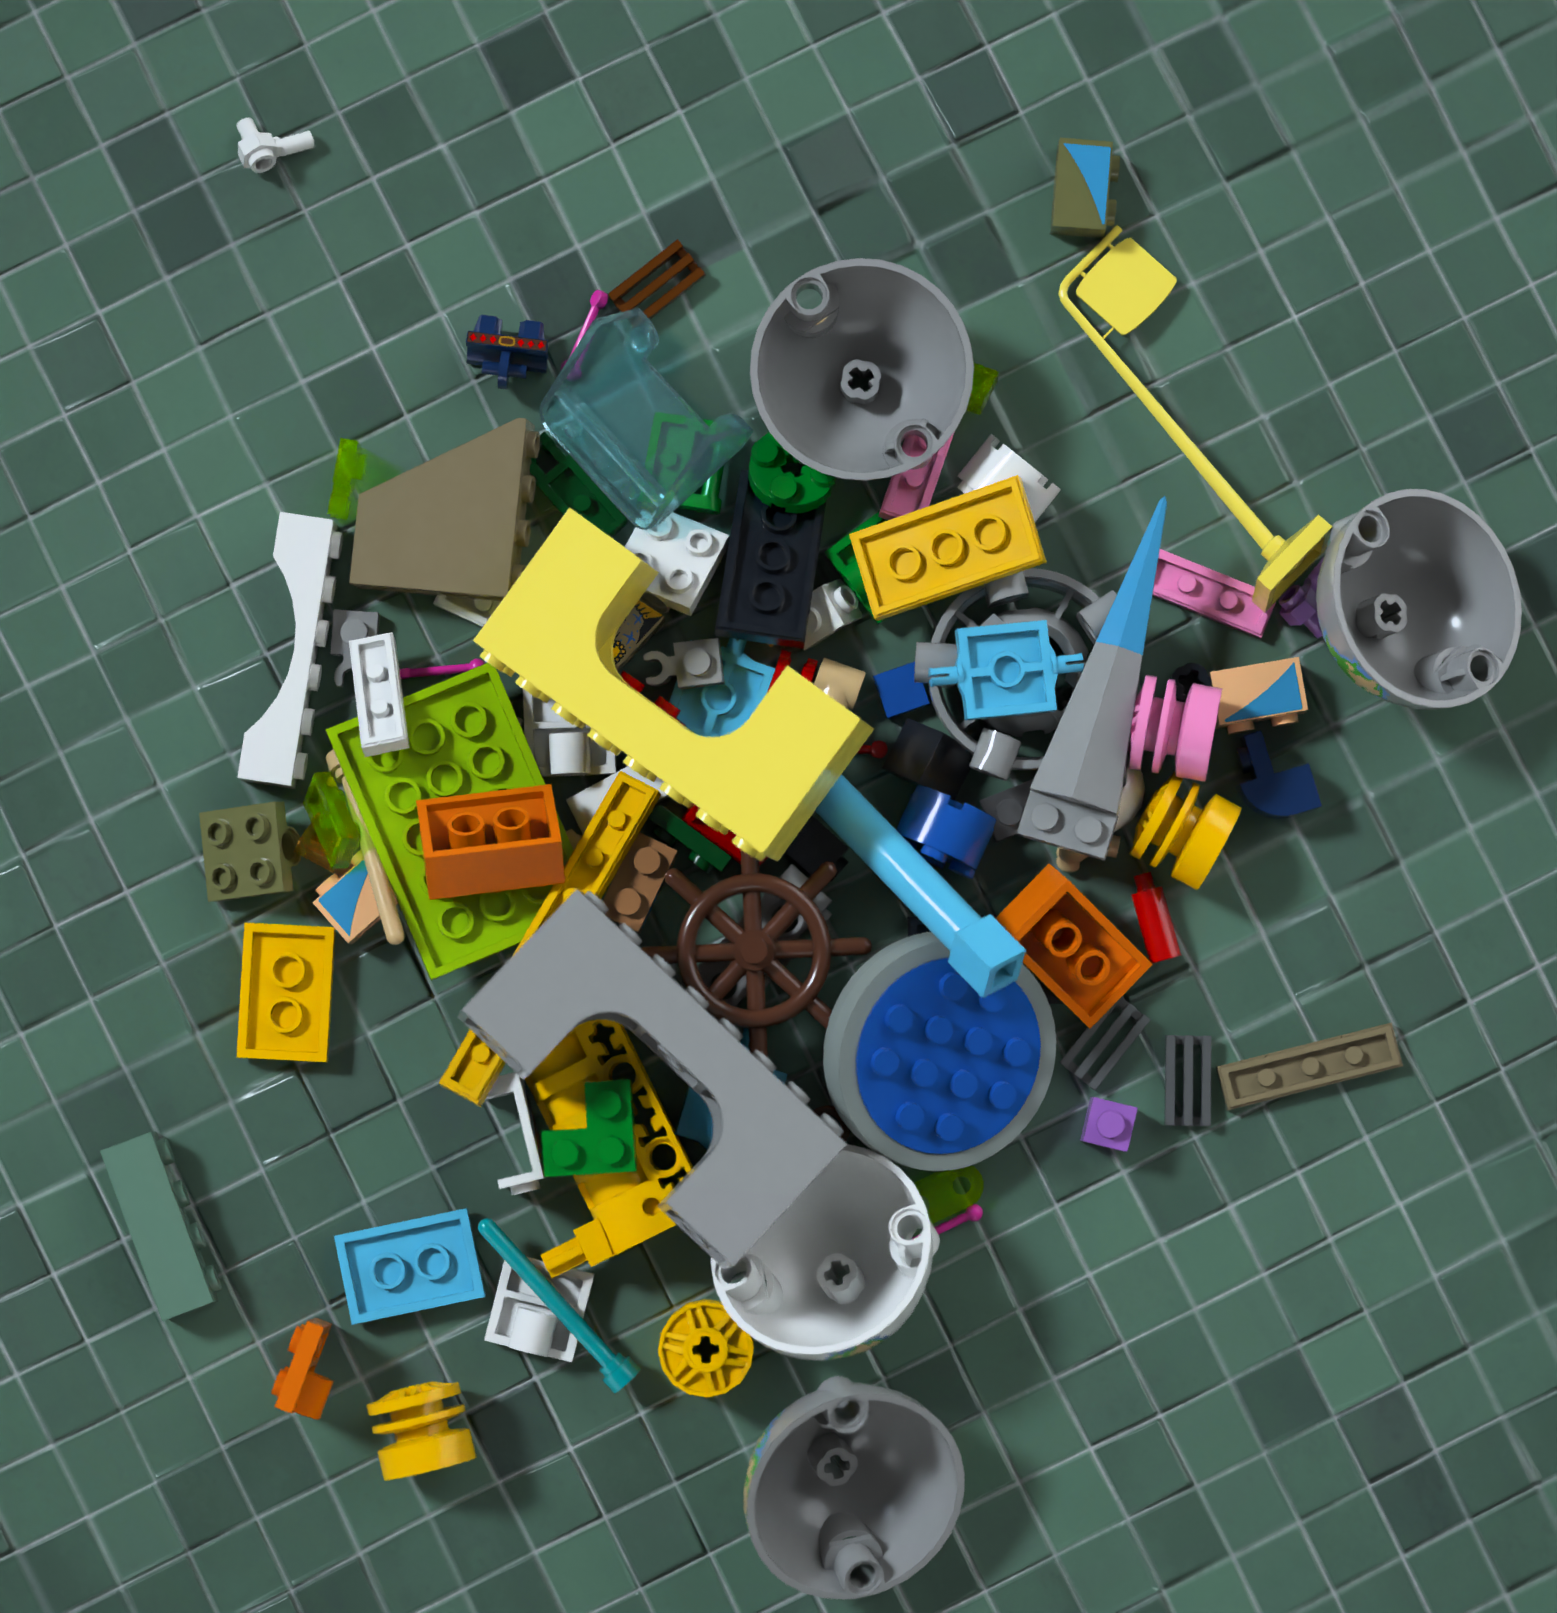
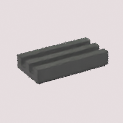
(1080, 1071)
(1205, 1090)

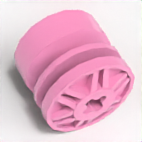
(1175, 728)

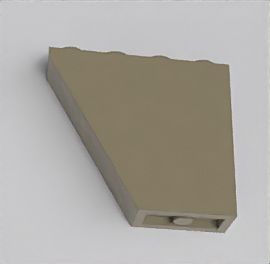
(451, 521)

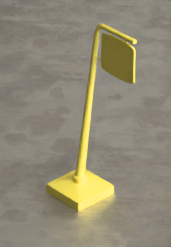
(1124, 293)

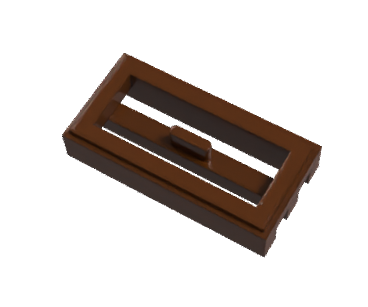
(644, 272)

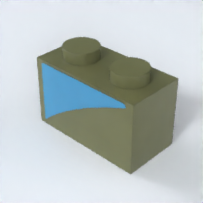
(1082, 188)

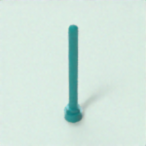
(615, 1368)

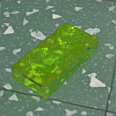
(332, 820)

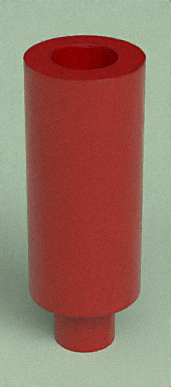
(1154, 920)

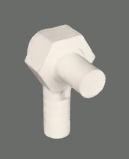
(261, 150)

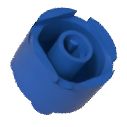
(946, 830)

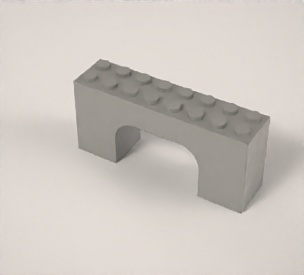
(763, 1133)

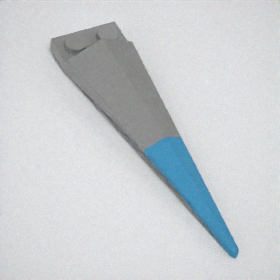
(1083, 770)

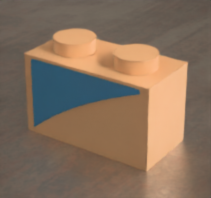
(1259, 694)
(349, 901)

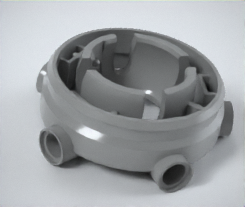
(995, 751)

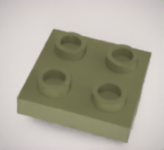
(248, 851)

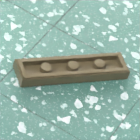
(1309, 1066)

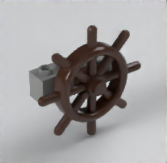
(758, 945)

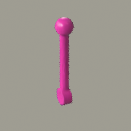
(598, 301)
(440, 670)
(972, 1213)

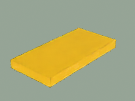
(947, 548)

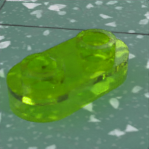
(941, 1195)

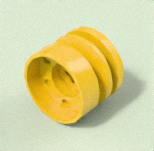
(1184, 830)
(686, 1368)
(421, 1430)

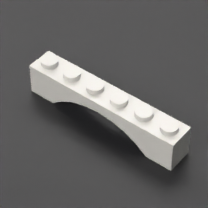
(274, 743)

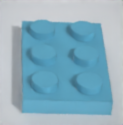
(409, 1266)

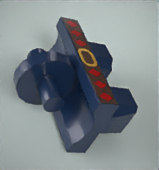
(507, 354)

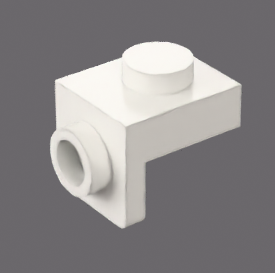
(830, 610)

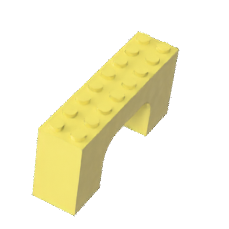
(560, 639)

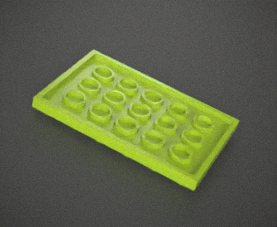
(459, 744)

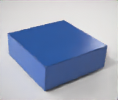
(899, 691)

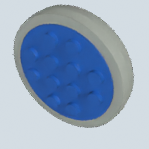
(932, 1065)

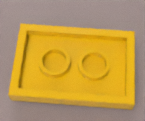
(286, 992)

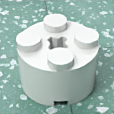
(995, 465)

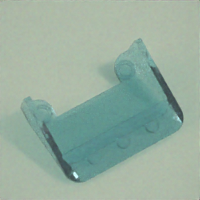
(632, 425)

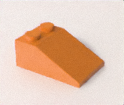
(1072, 945)

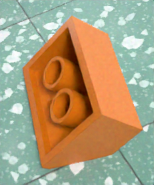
(490, 841)

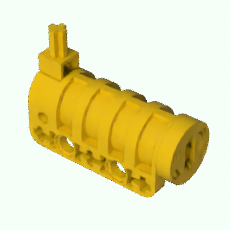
(619, 1202)

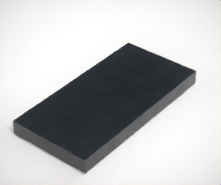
(769, 571)

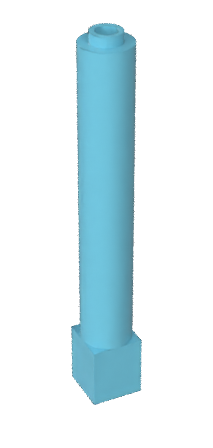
(977, 946)

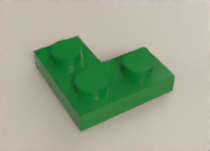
(605, 1144)

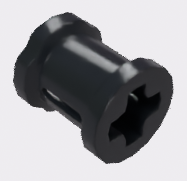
(1182, 672)

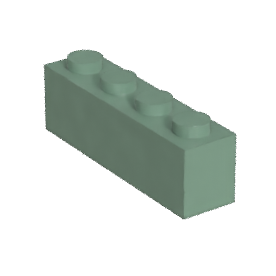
(160, 1226)

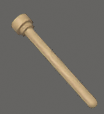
(375, 869)

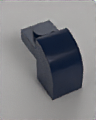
(1272, 793)

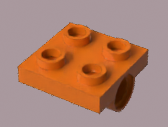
(299, 1386)

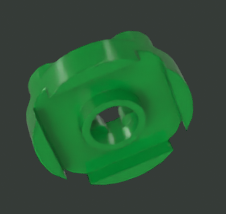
(784, 489)

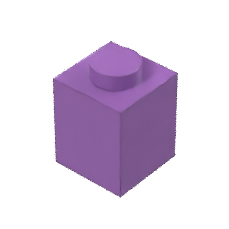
(1108, 1124)

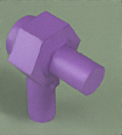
(1300, 603)

